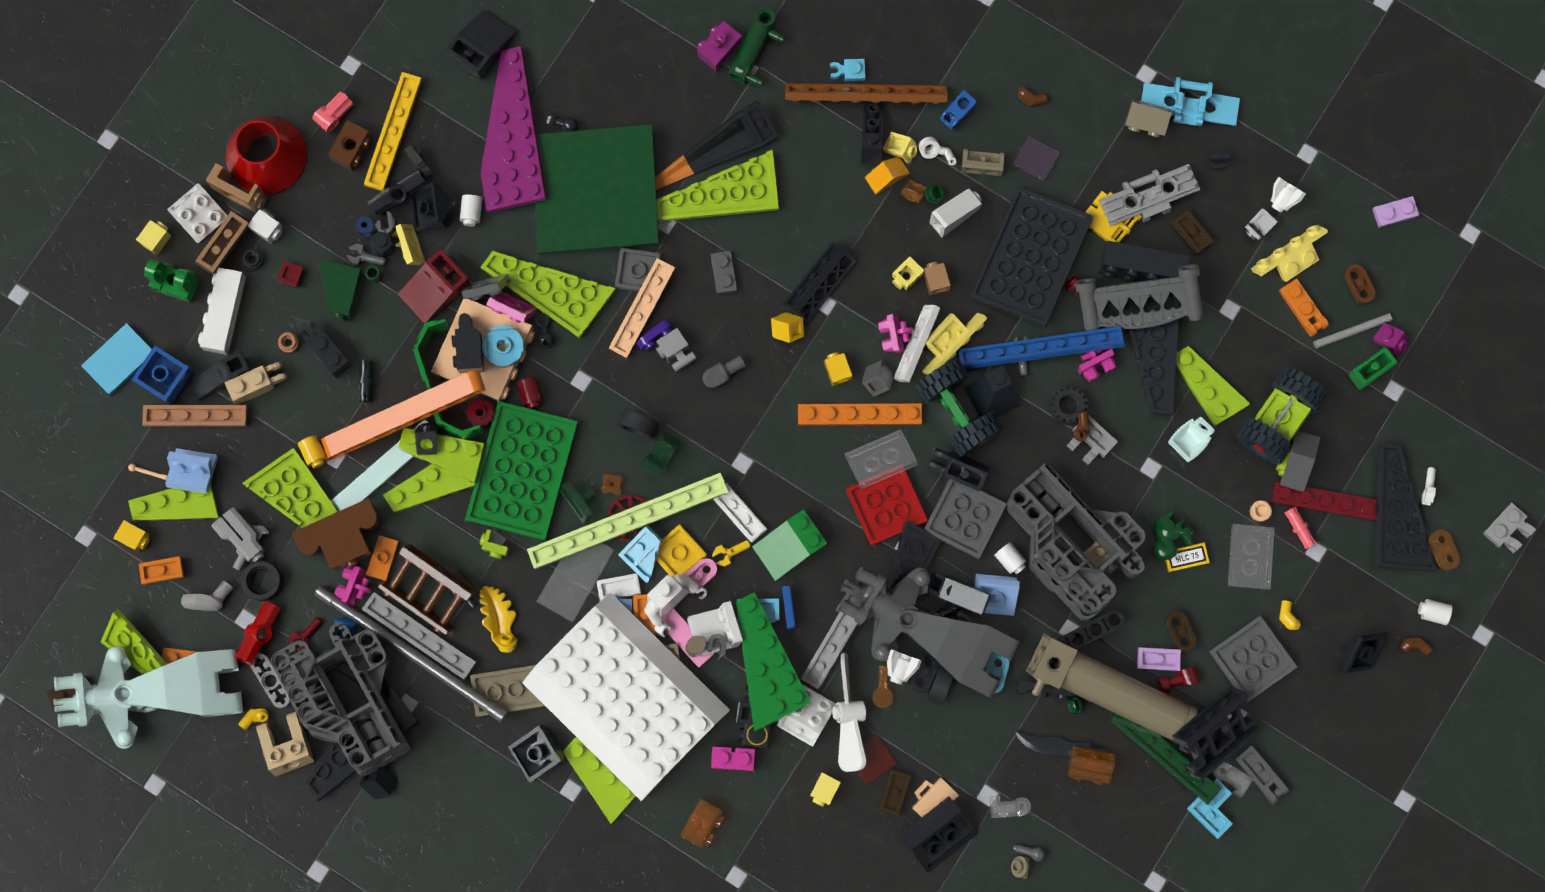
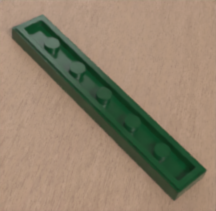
(1167, 757)

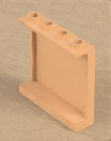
(484, 319)

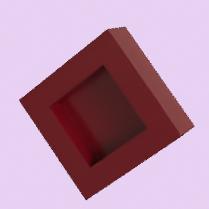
(290, 274)

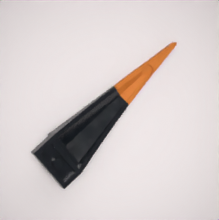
(737, 135)

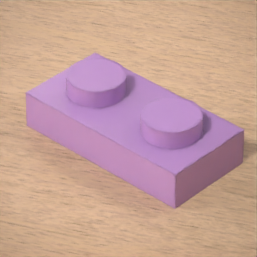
(1395, 212)
(1158, 659)

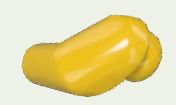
(1287, 618)
(253, 715)

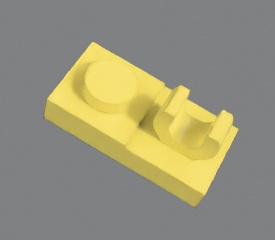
(409, 243)

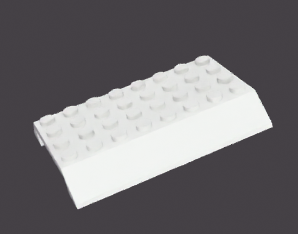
(625, 696)

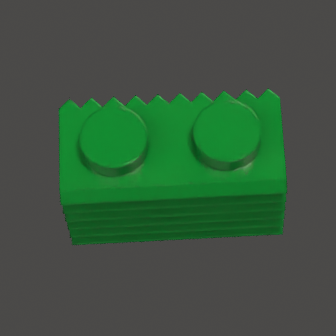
(1372, 368)

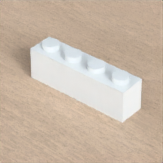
(222, 311)

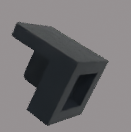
(379, 783)

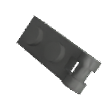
(1262, 774)

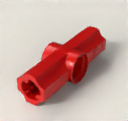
(253, 641)

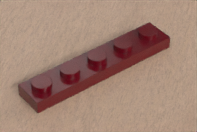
(1325, 502)

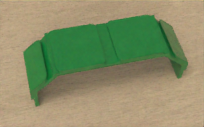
(428, 330)

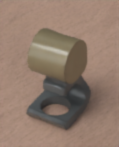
(698, 644)

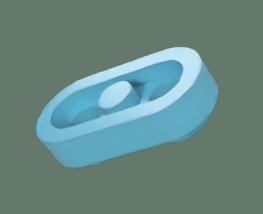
(999, 672)

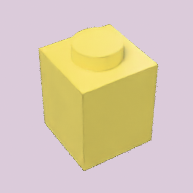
(154, 236)
(824, 790)

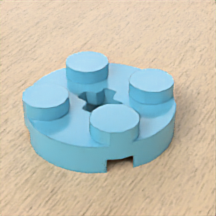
(493, 340)

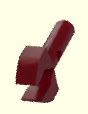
(306, 633)

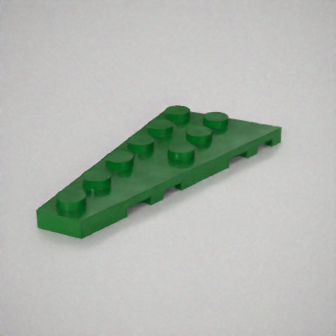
(770, 675)

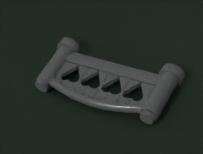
(1184, 287)

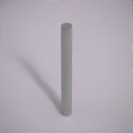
(1352, 330)

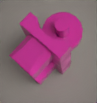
(893, 326)
(1088, 368)
(356, 585)

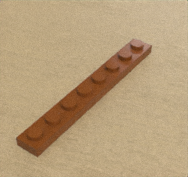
(866, 92)

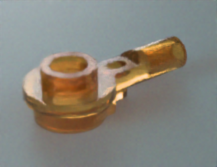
(882, 696)

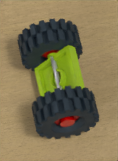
(1282, 415)

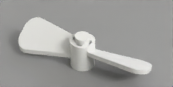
(849, 713)

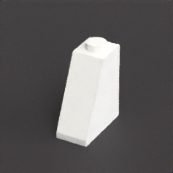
(955, 212)

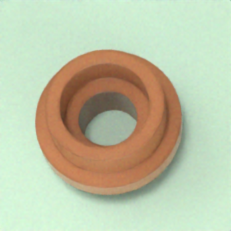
(288, 336)

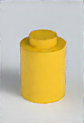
(312, 451)

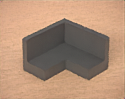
(1300, 461)

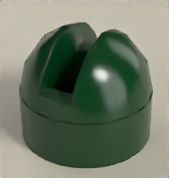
(1071, 705)

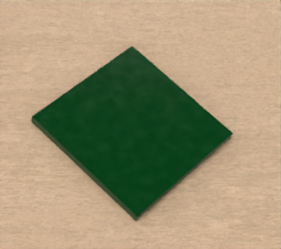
(597, 190)

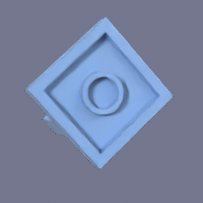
(190, 470)
(1002, 590)

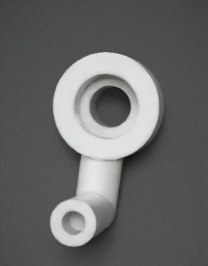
(935, 149)

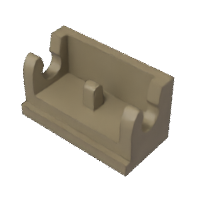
(982, 163)

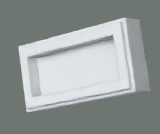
(619, 586)

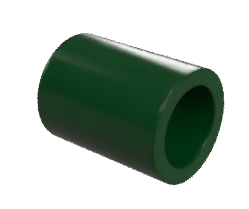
(377, 278)

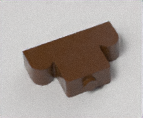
(340, 535)

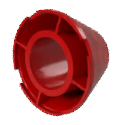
(280, 169)

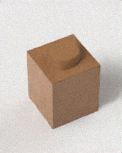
(936, 278)

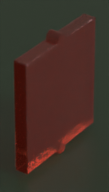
(877, 760)

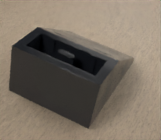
(479, 43)

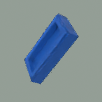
(788, 606)

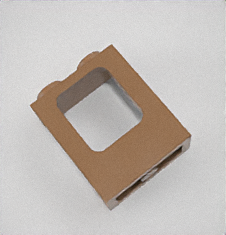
(219, 182)

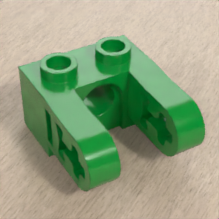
(161, 275)

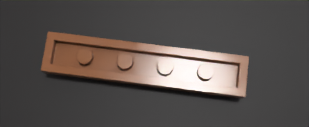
(194, 415)

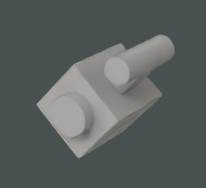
(673, 346)

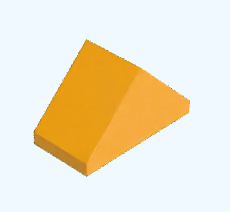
(886, 174)

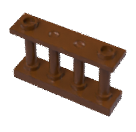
(444, 578)

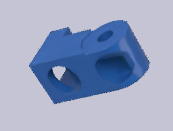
(958, 110)

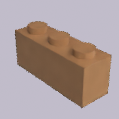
(222, 243)

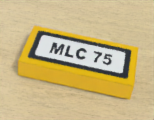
(1188, 557)

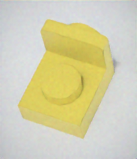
(901, 146)

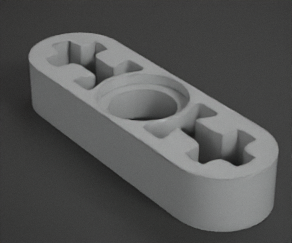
(273, 697)

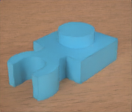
(852, 70)

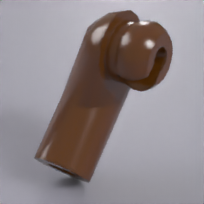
(1029, 98)

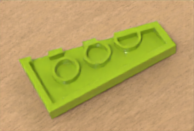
(1210, 389)
(138, 650)

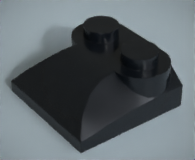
(537, 752)

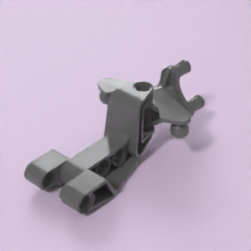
(956, 644)

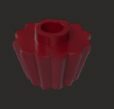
(480, 420)

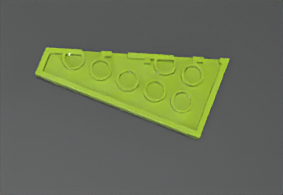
(730, 192)
(557, 294)
(292, 490)

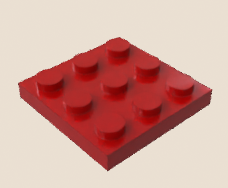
(886, 506)

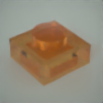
(913, 191)

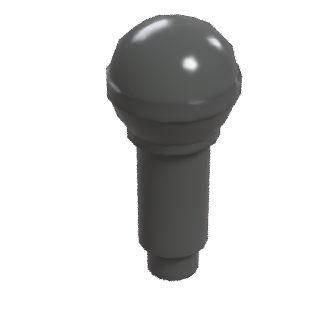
(1036, 853)

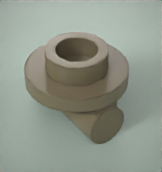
(1020, 867)

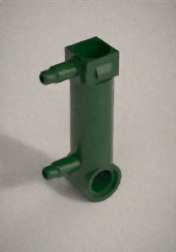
(752, 47)

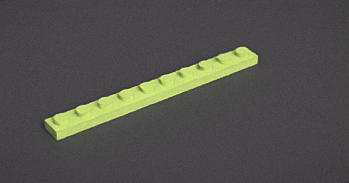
(627, 521)

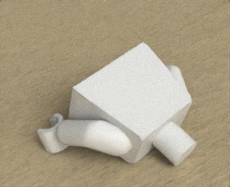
(667, 596)

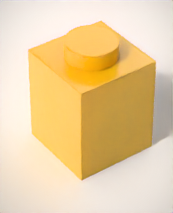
(837, 368)
(132, 536)

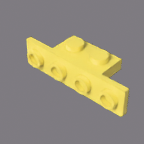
(1294, 256)
(949, 338)

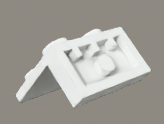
(197, 213)
(714, 622)
(809, 721)

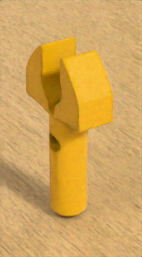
(730, 552)

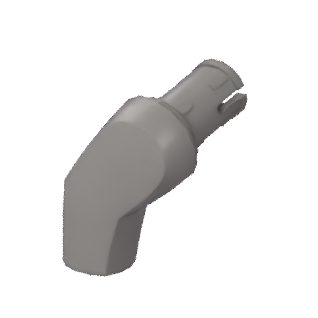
(207, 602)

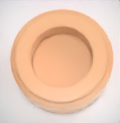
(1260, 511)

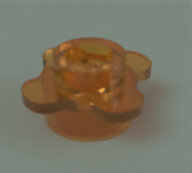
(617, 480)

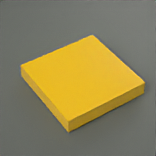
(679, 552)

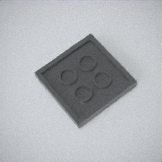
(965, 518)
(1253, 658)

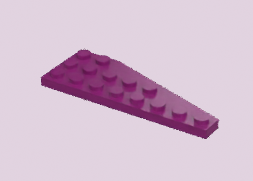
(511, 153)

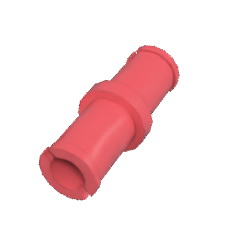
(1300, 527)

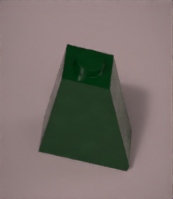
(341, 288)

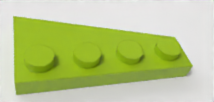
(454, 454)
(424, 487)
(174, 505)
(602, 784)

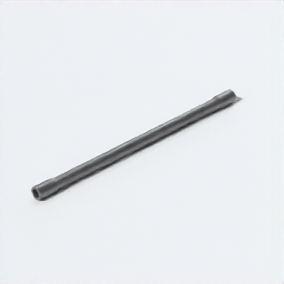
(489, 707)

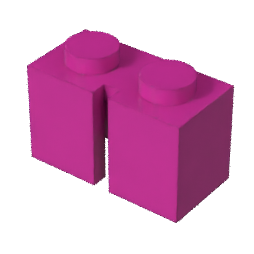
(725, 759)

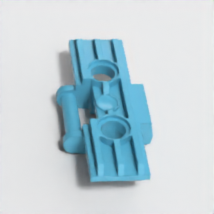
(1192, 110)

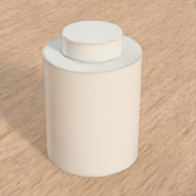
(470, 210)
(1011, 559)
(1435, 611)

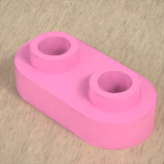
(696, 572)

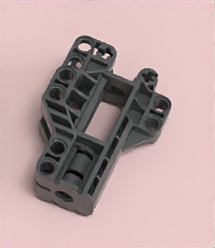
(1048, 538)
(302, 678)

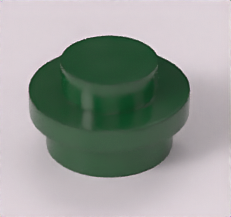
(934, 193)

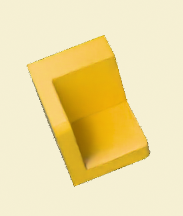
(787, 327)

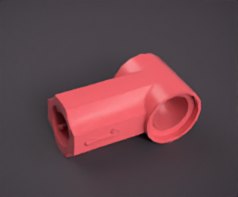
(329, 115)

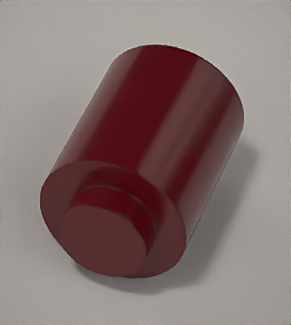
(530, 392)

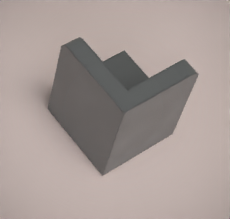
(877, 378)

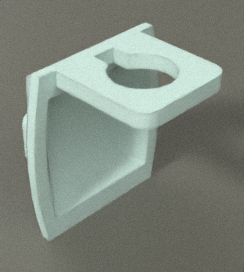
(1191, 438)

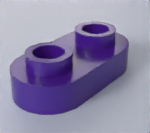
(648, 340)

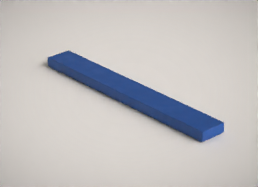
(1041, 348)

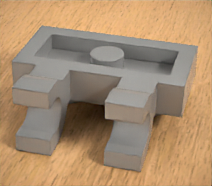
(1097, 439)
(1505, 524)

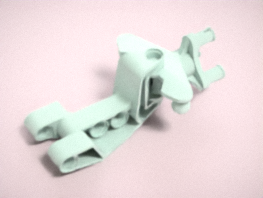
(181, 686)

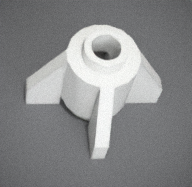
(1285, 195)
(901, 666)

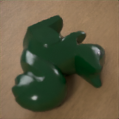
(1167, 532)

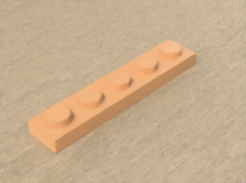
(642, 308)

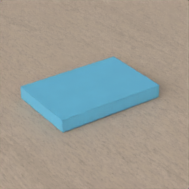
(117, 359)

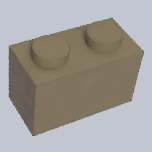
(1148, 118)

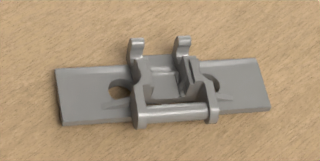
(1151, 200)

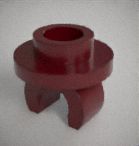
(1071, 284)

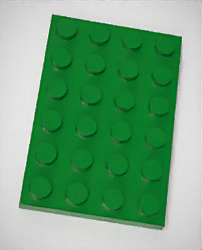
(521, 471)

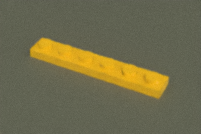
(392, 131)

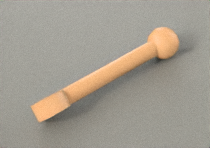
(132, 467)

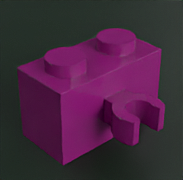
(719, 45)

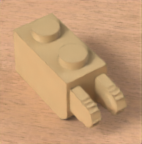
(254, 383)

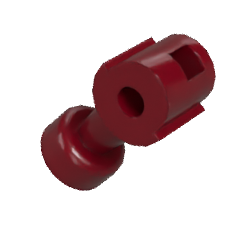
(1185, 677)

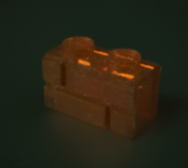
(1091, 765)
(702, 823)

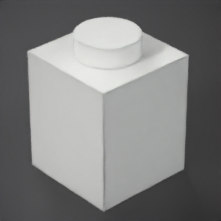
(265, 226)

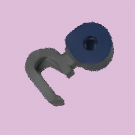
(368, 228)

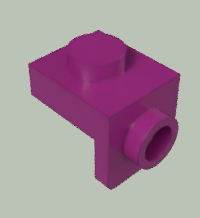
(1392, 339)

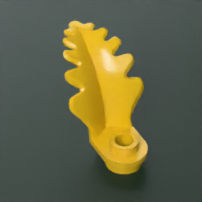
(498, 618)

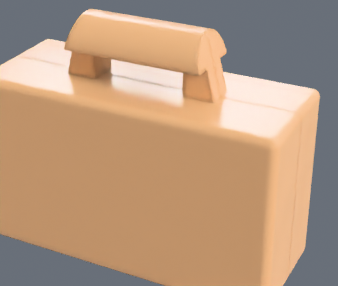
(937, 793)

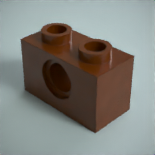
(350, 134)

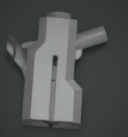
(243, 536)

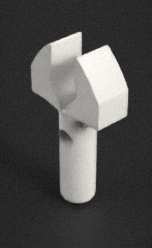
(1429, 492)

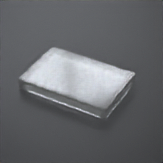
(881, 459)
(1251, 556)

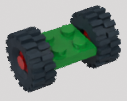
(941, 384)

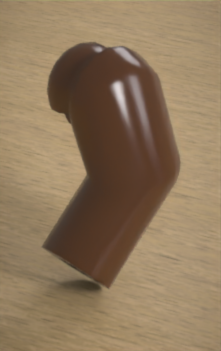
(1083, 427)
(1416, 643)

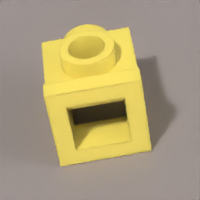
(908, 267)

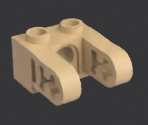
(288, 755)

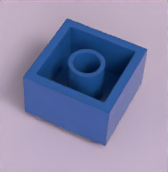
(162, 375)

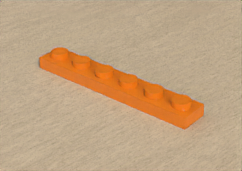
(859, 414)

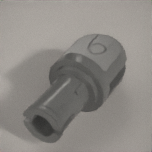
(721, 373)

